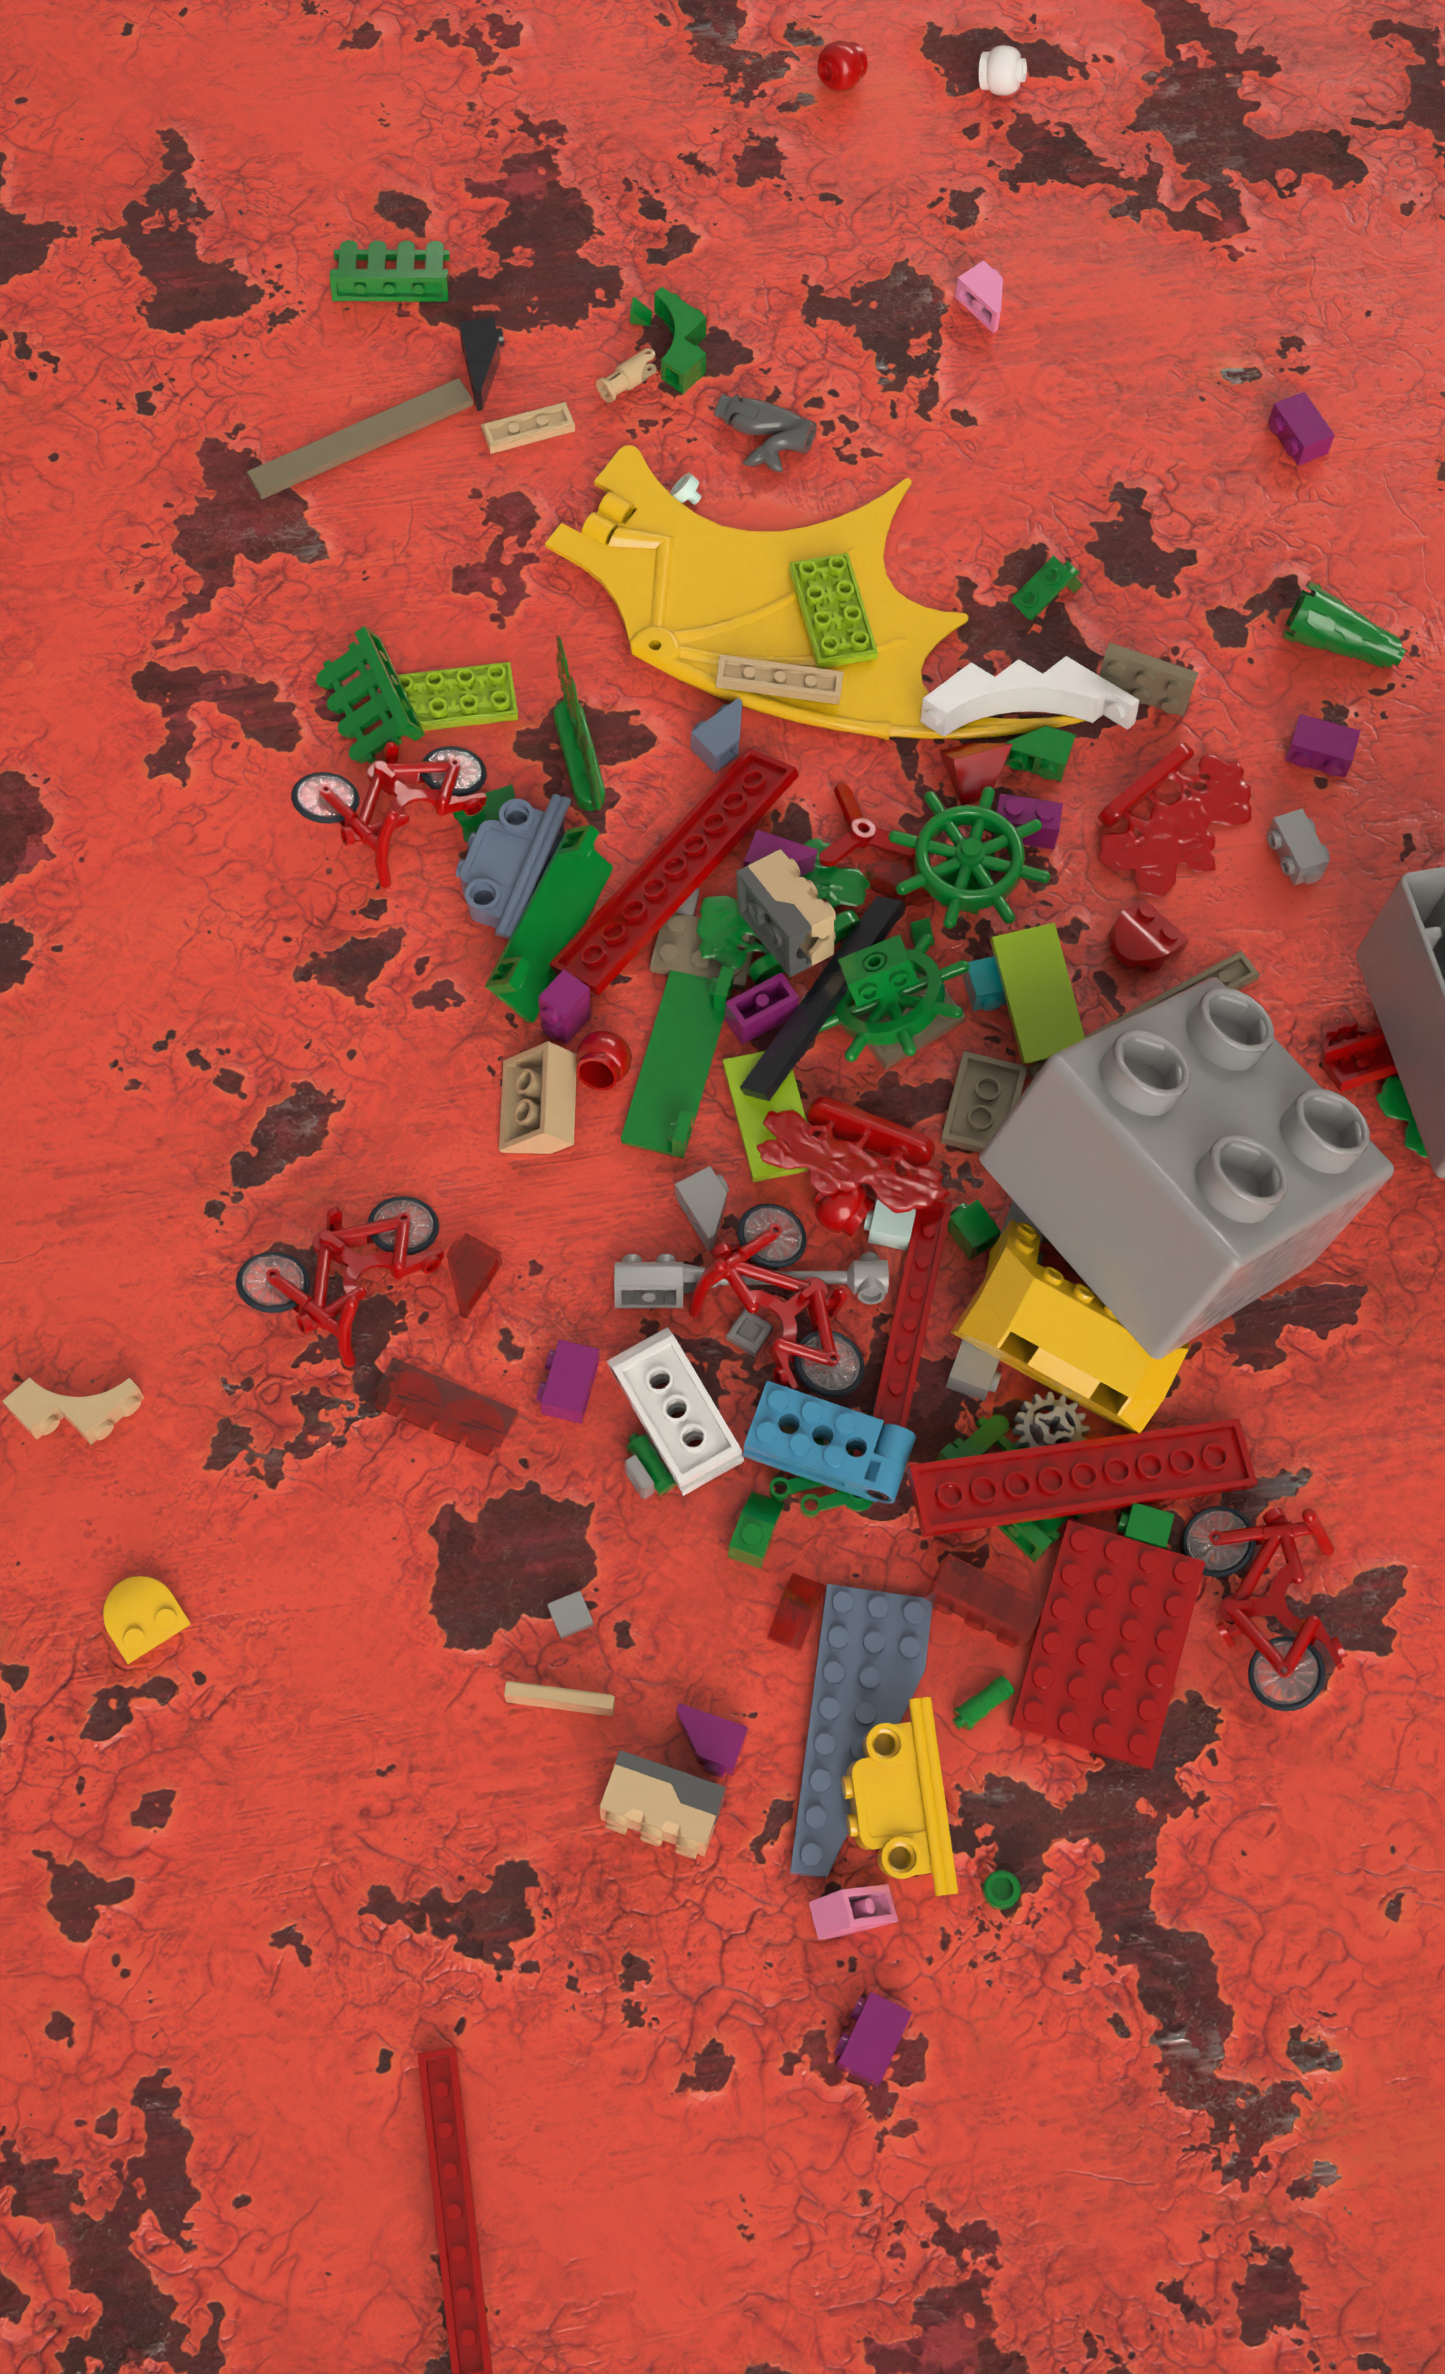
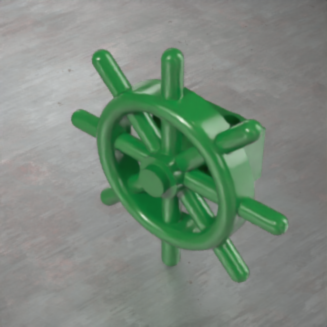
(964, 877)
(884, 982)

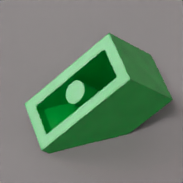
(755, 1530)

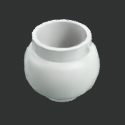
(1002, 70)

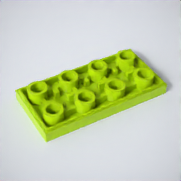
(833, 611)
(462, 696)
(1037, 992)
(752, 1111)

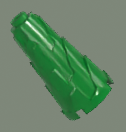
(1330, 625)

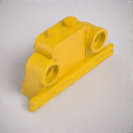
(901, 1800)

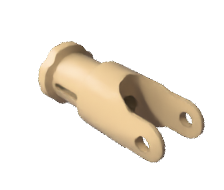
(627, 375)

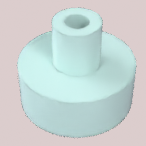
(686, 489)

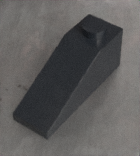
(482, 355)

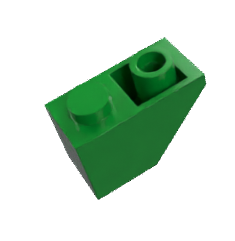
(1041, 752)

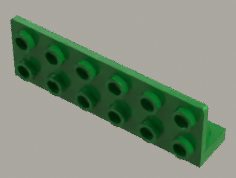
(550, 921)
(677, 1062)

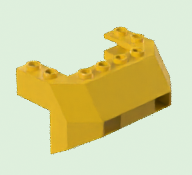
(1063, 1335)

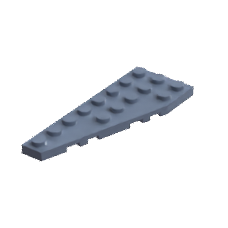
(864, 1676)

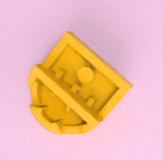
(141, 1615)

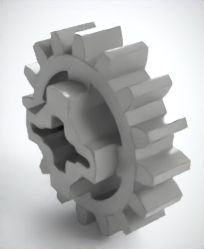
(1058, 1418)

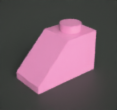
(981, 294)
(853, 1911)

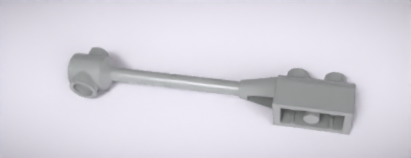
(665, 1281)

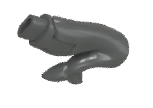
(764, 418)

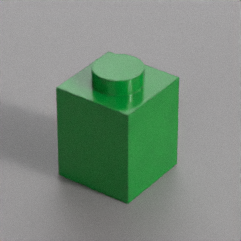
(973, 1229)
(1146, 1525)

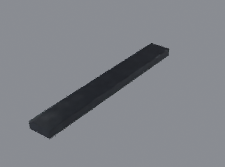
(818, 1002)

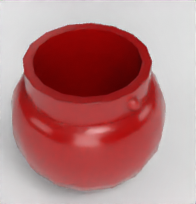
(842, 65)
(602, 1060)
(843, 1210)

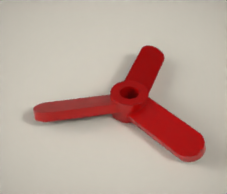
(861, 832)

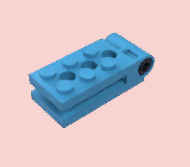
(870, 1476)

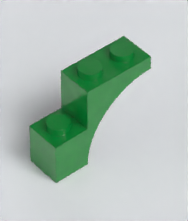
(685, 359)

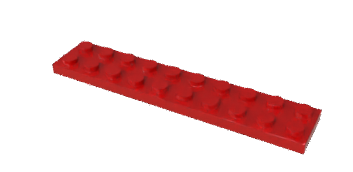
(674, 870)
(1080, 1477)

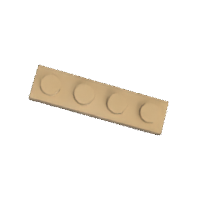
(779, 679)

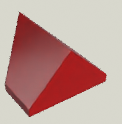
(974, 767)

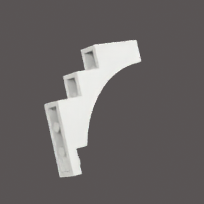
(1062, 690)

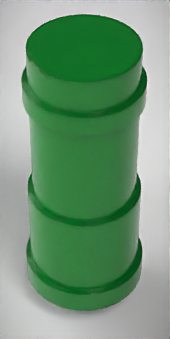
(651, 1462)
(982, 1703)

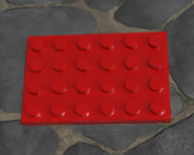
(1108, 1645)

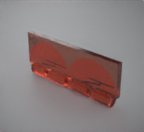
(450, 1404)

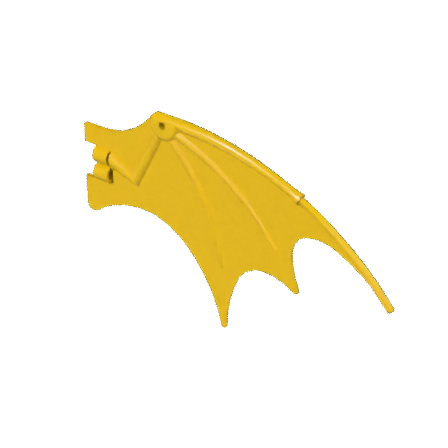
(728, 591)

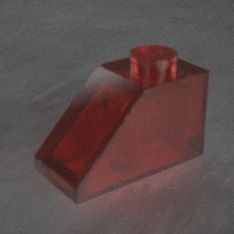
(887, 874)
(471, 1270)

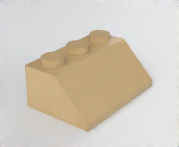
(538, 1100)

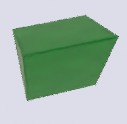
(640, 313)
(919, 928)

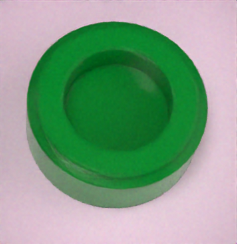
(1001, 1890)

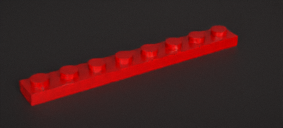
(912, 1314)
(454, 2213)

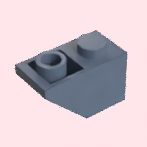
(719, 737)

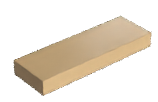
(528, 427)
(559, 1698)

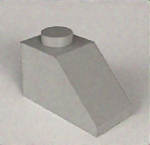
(704, 1203)

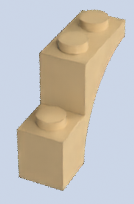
(90, 1415)

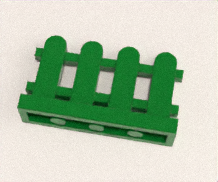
(384, 284)
(391, 699)
(1032, 1536)

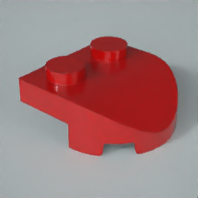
(1145, 937)
(1355, 1055)

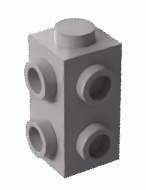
(1298, 847)

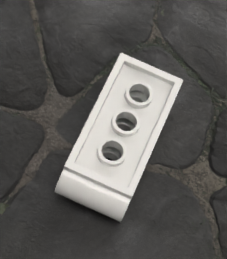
(663, 1361)

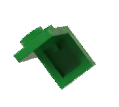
(1046, 586)

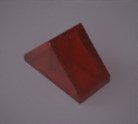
(796, 1612)

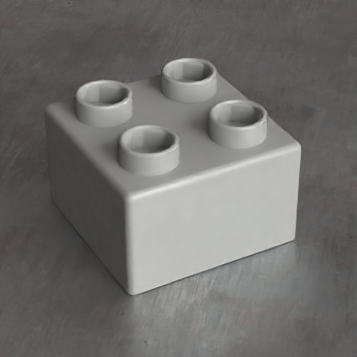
(1185, 1162)

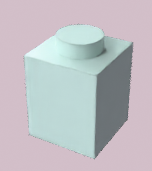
(888, 1227)

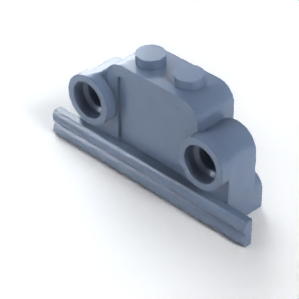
(509, 861)

